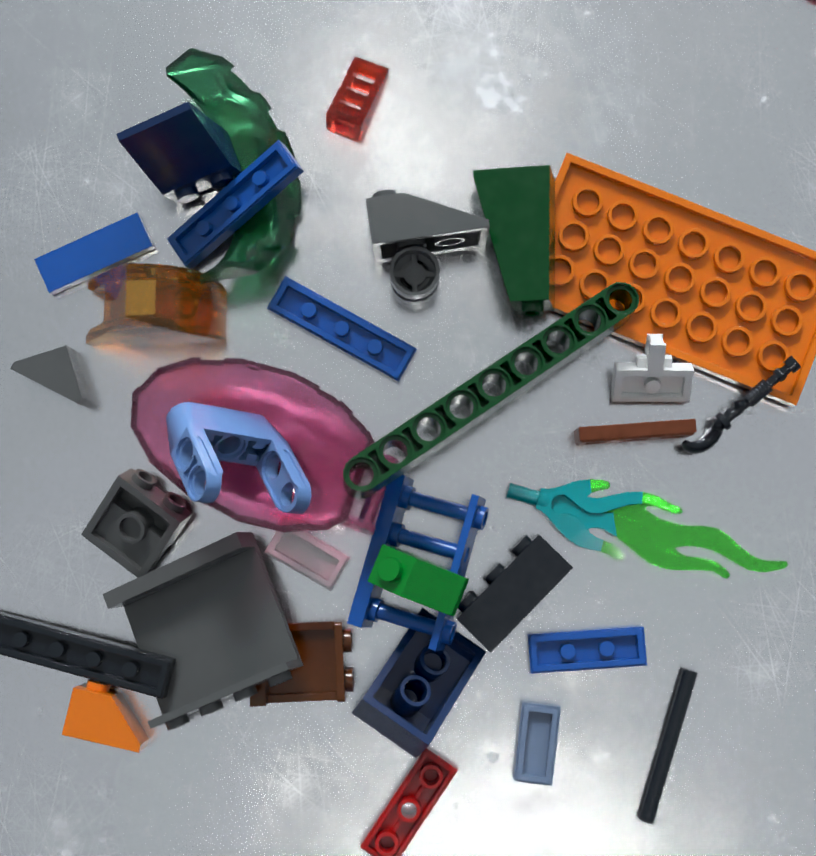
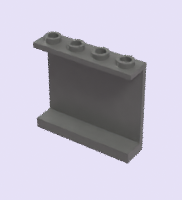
(216, 620)

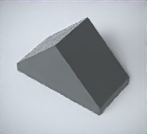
(57, 371)

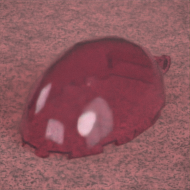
(312, 422)

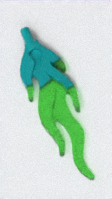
(642, 532)

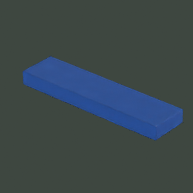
(235, 204)
(342, 329)

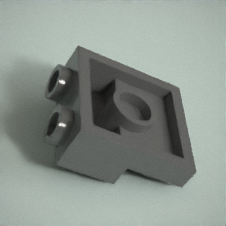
(137, 521)

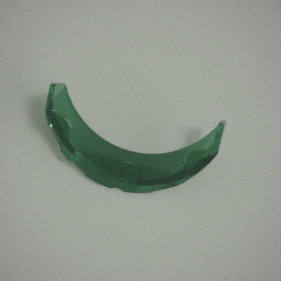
(252, 131)

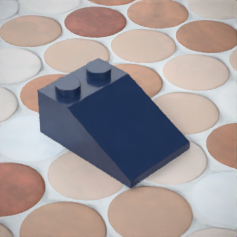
(182, 152)
(417, 688)

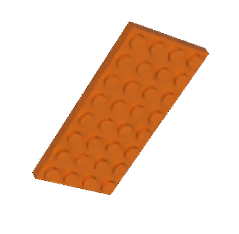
(708, 283)

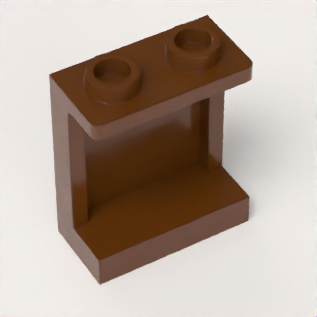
(324, 670)

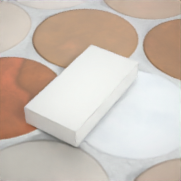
(308, 556)

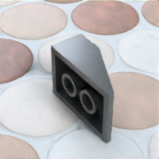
(410, 221)

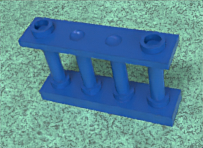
(389, 530)

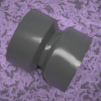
(414, 275)

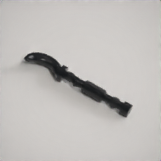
(750, 399)

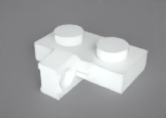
(652, 376)

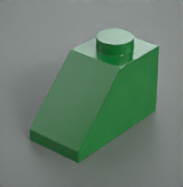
(418, 580)

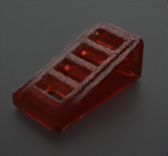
(349, 120)

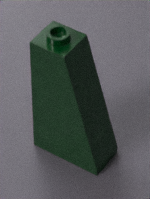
(522, 232)

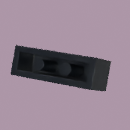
(512, 591)

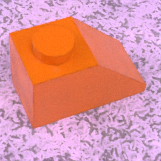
(103, 718)

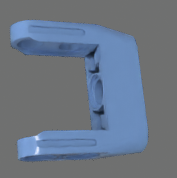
(209, 434)

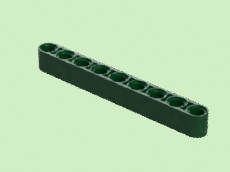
(504, 374)

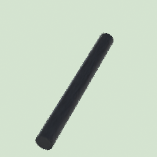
(667, 746)

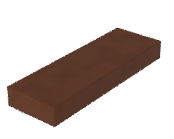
(635, 432)

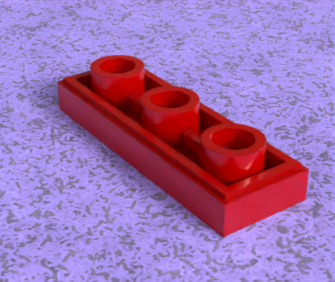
(420, 786)

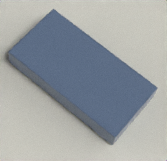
(536, 743)

